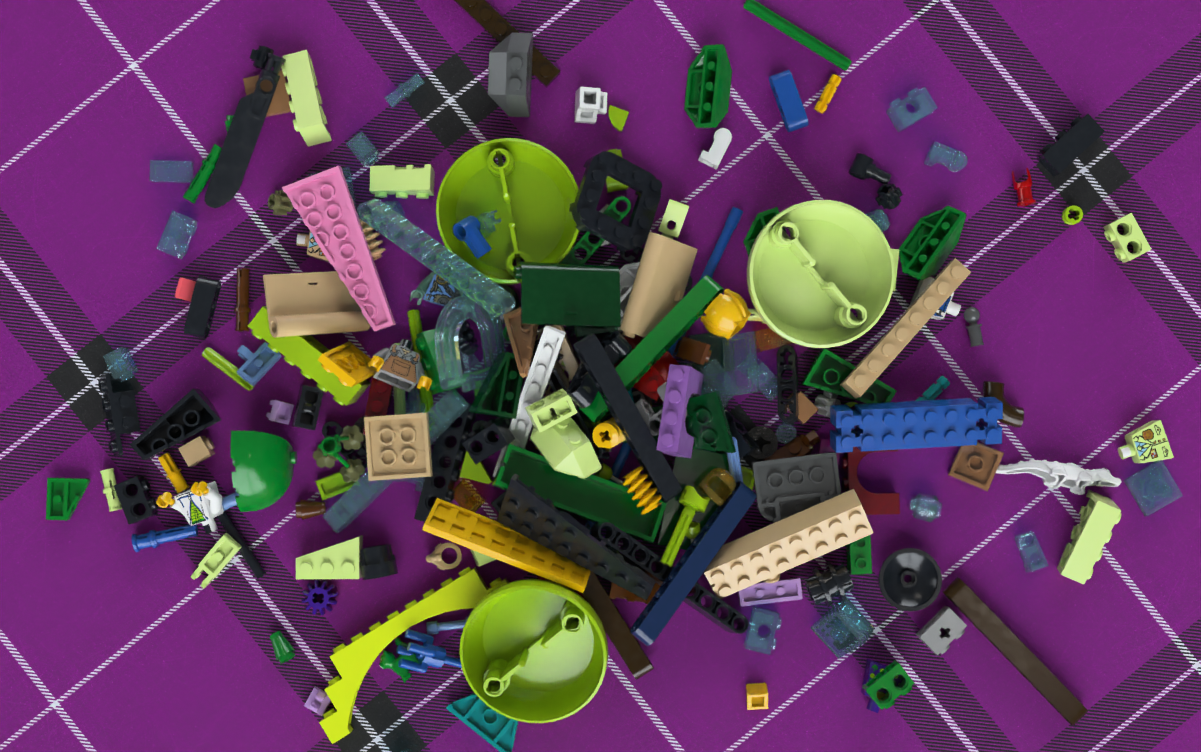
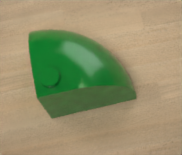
(262, 468)

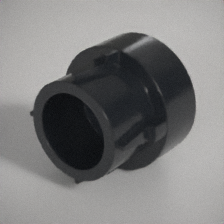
(377, 562)

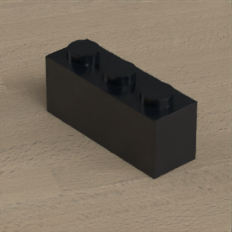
(1070, 144)

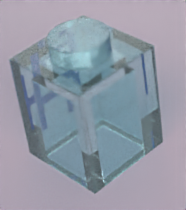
(363, 149)
(120, 364)

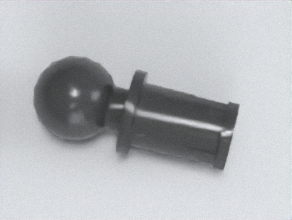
(972, 315)

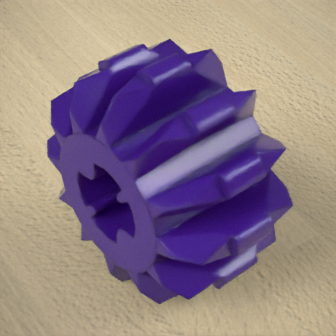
(321, 605)

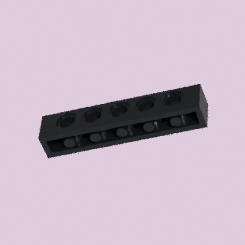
(452, 473)

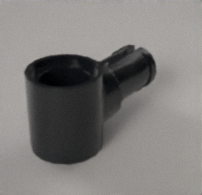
(865, 168)

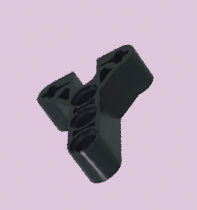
(582, 388)

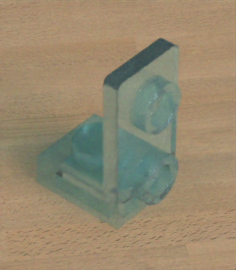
(767, 381)

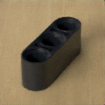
(202, 307)

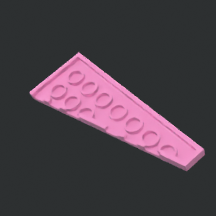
(334, 222)

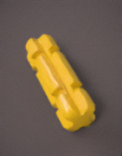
(827, 93)

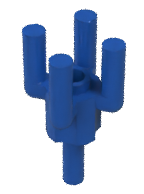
(427, 653)

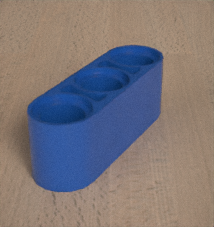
(788, 101)

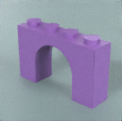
(680, 385)

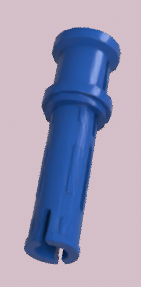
(155, 538)

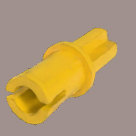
(173, 472)

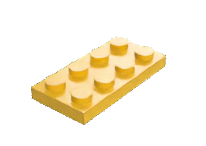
(348, 364)

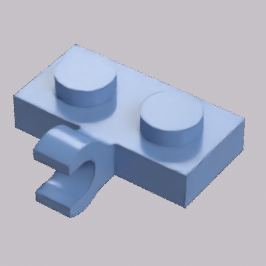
(256, 363)

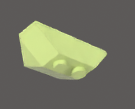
(567, 449)

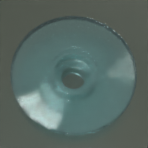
(413, 403)

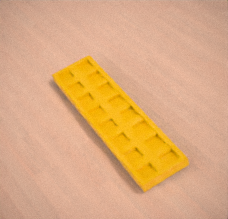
(503, 544)

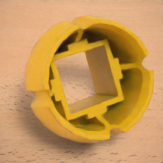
(726, 314)

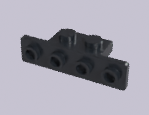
(120, 411)

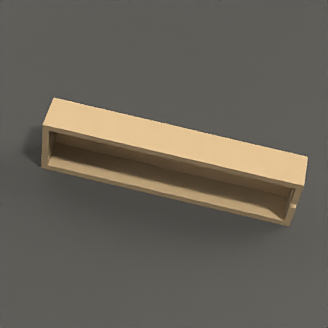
(788, 544)

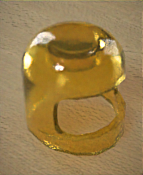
(718, 485)

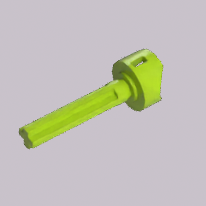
(693, 503)

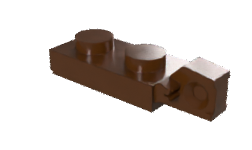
(797, 447)

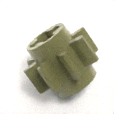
(280, 203)

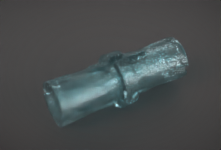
(404, 90)

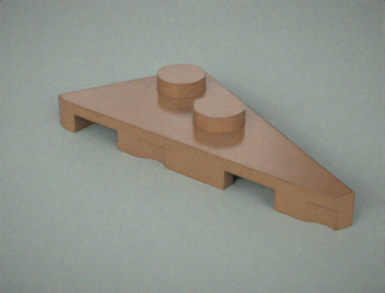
(522, 339)

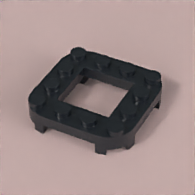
(589, 193)

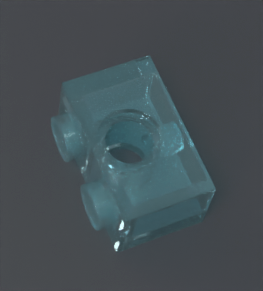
(902, 117)
(760, 617)

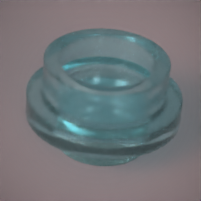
(785, 433)

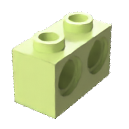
(1132, 235)
(551, 410)

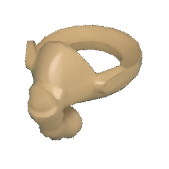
(435, 556)

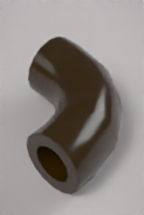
(1012, 415)

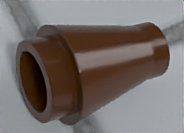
(307, 509)

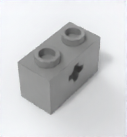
(931, 633)

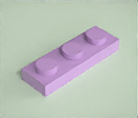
(771, 592)

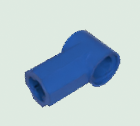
(469, 231)

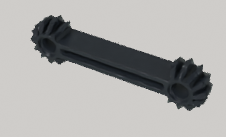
(558, 381)

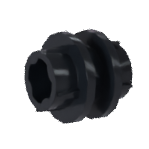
(829, 584)

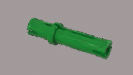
(203, 174)

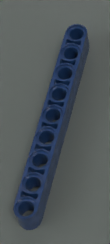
(692, 564)

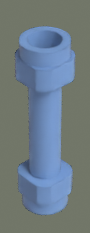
(434, 627)

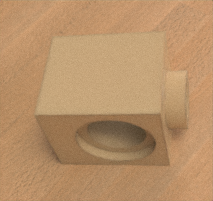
(197, 450)

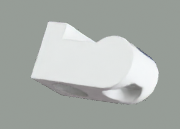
(721, 141)

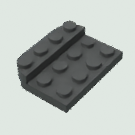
(794, 484)

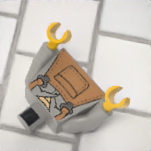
(400, 367)

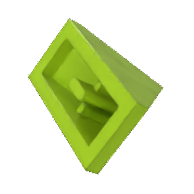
(474, 471)

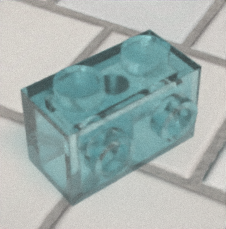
(177, 235)

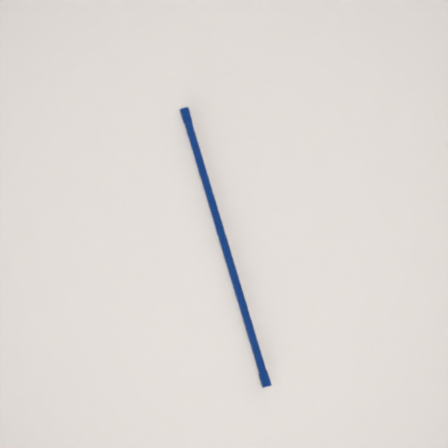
(730, 225)

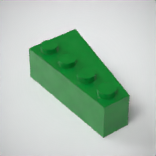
(831, 370)

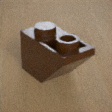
(692, 351)

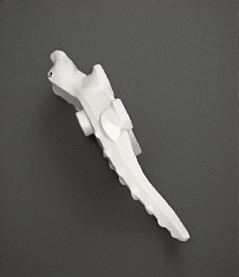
(1062, 474)

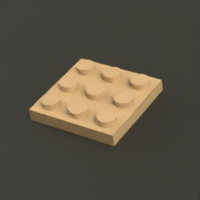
(398, 446)

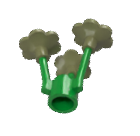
(329, 450)

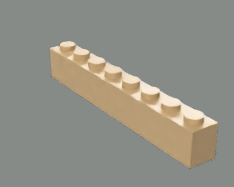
(905, 328)

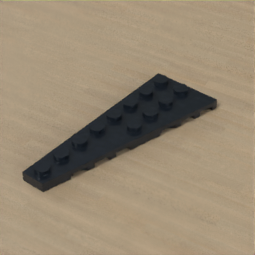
(560, 532)

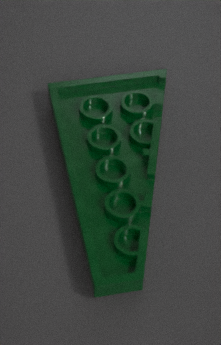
(705, 422)

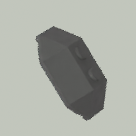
(512, 74)

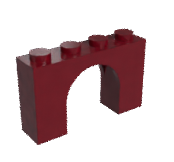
(871, 502)

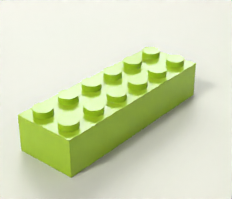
(304, 353)

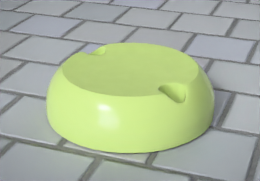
(820, 273)

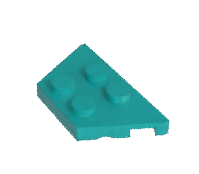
(486, 722)

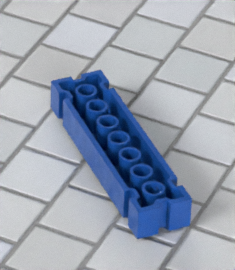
(916, 424)

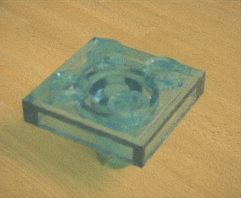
(1153, 487)

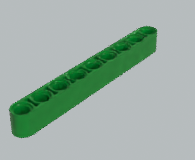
(584, 243)
(659, 340)

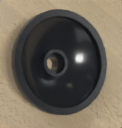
(923, 584)

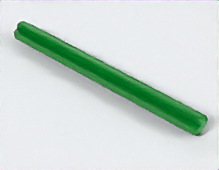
(797, 34)

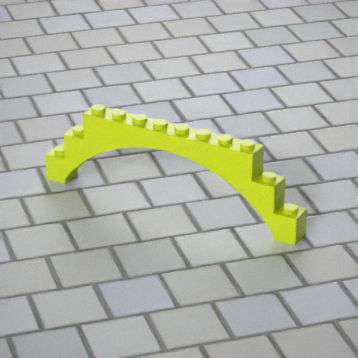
(357, 657)

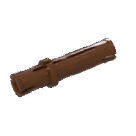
(242, 300)

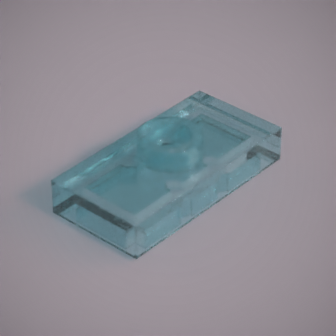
(171, 171)

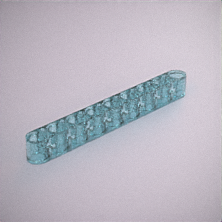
(409, 237)
(366, 491)

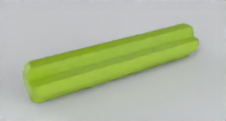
(225, 366)

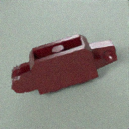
(378, 399)

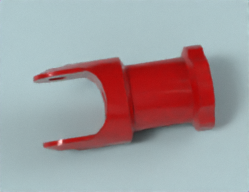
(1024, 190)

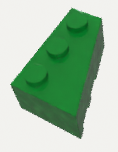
(426, 344)

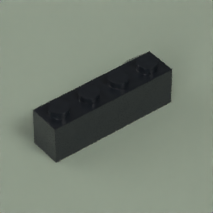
(183, 420)

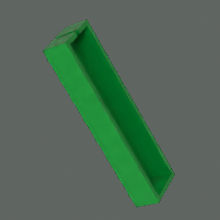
(586, 498)

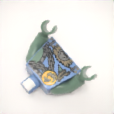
(435, 290)

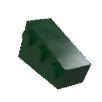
(500, 389)

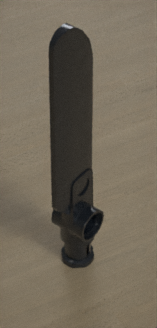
(242, 138)

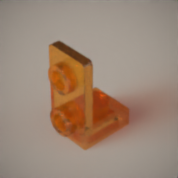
(768, 339)

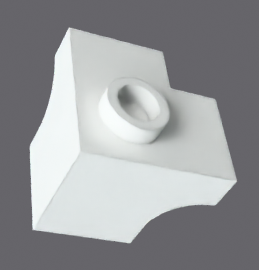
(589, 103)

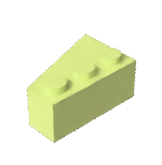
(402, 181)
(333, 562)

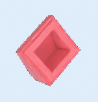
(185, 289)

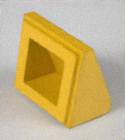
(757, 696)

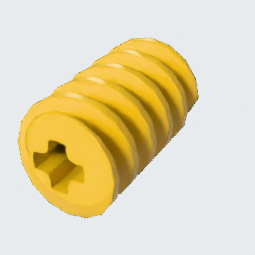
(607, 434)
(642, 490)

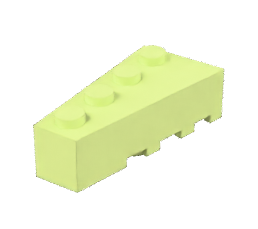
(305, 98)
(1089, 537)

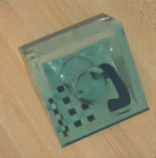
(843, 628)

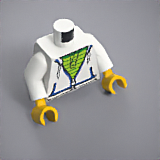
(197, 504)

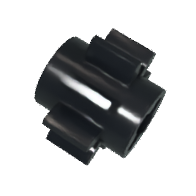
(260, 57)
(888, 196)

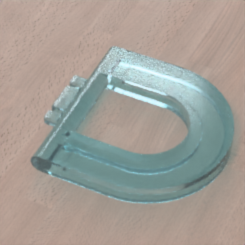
(447, 344)

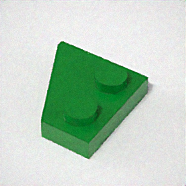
(64, 496)

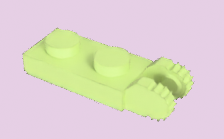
(217, 559)

